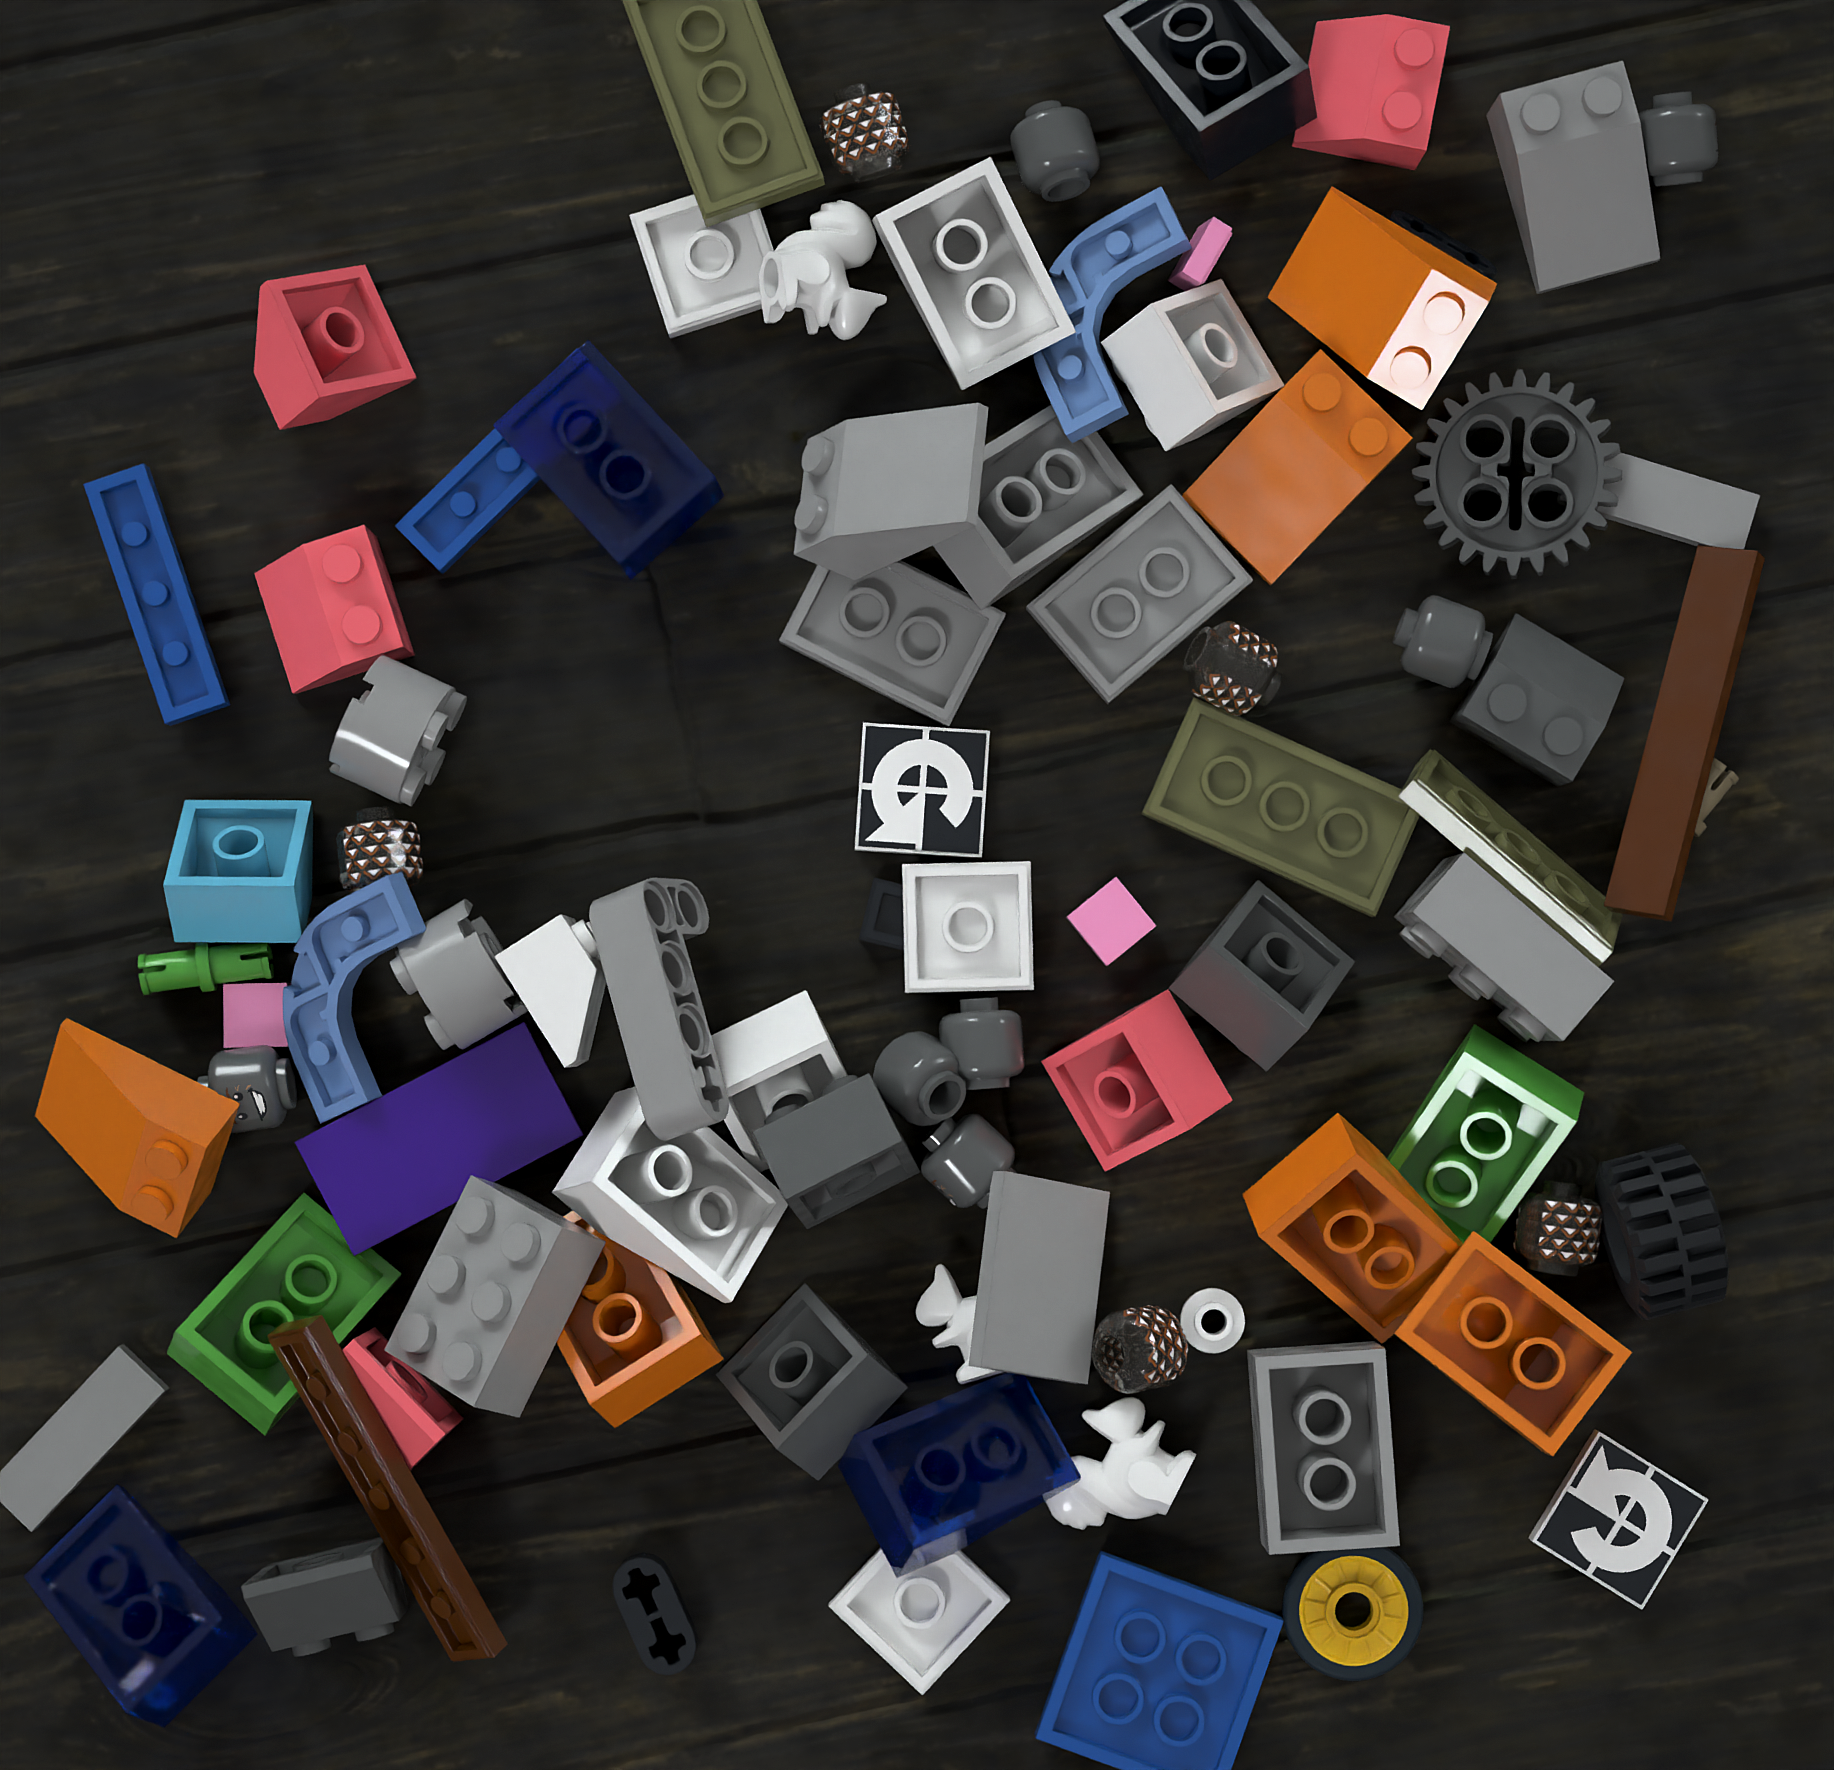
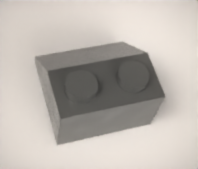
(1539, 701)
(1262, 976)
(835, 1149)
(810, 1382)
(326, 1596)

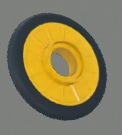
(1360, 1650)

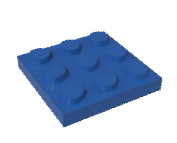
(1157, 1672)

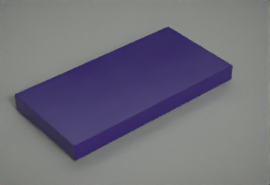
(427, 1138)

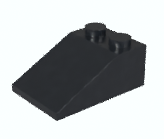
(1215, 75)

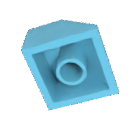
(241, 871)

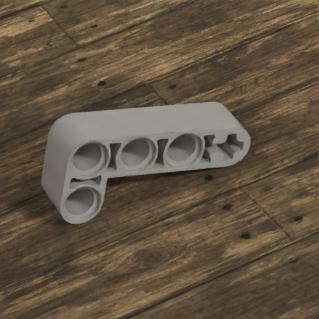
(658, 1002)

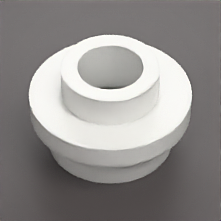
(1202, 1302)

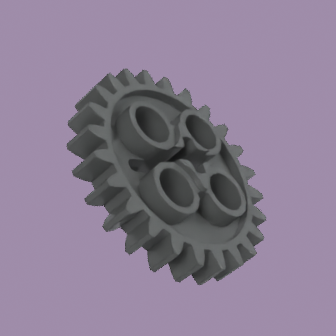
(1574, 474)

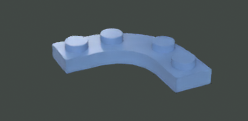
(1086, 281)
(322, 985)

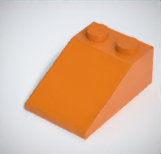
(1381, 297)
(1296, 467)
(135, 1126)
(1352, 1226)
(632, 1333)
(1512, 1344)

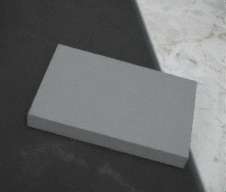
(1139, 594)
(896, 635)
(1039, 1278)

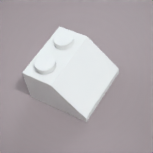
(1191, 363)
(559, 983)
(772, 1063)

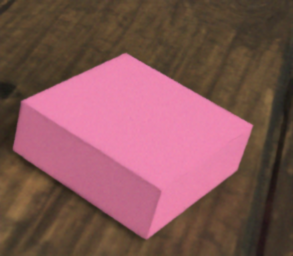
(1199, 260)
(1111, 921)
(253, 1015)

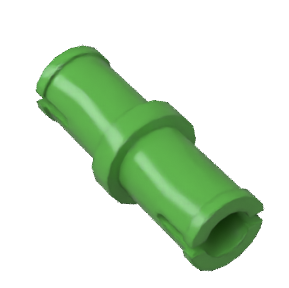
(205, 966)

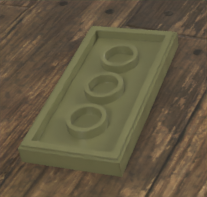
(725, 103)
(1282, 807)
(1512, 855)

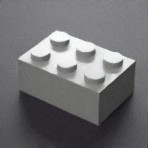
(1501, 951)
(494, 1297)
(1323, 1447)

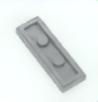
(1678, 504)
(78, 1436)

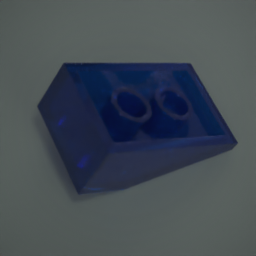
(609, 459)
(956, 1470)
(139, 1608)

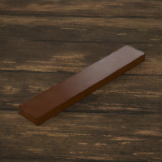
(1684, 732)
(387, 1489)

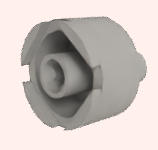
(394, 731)
(458, 977)

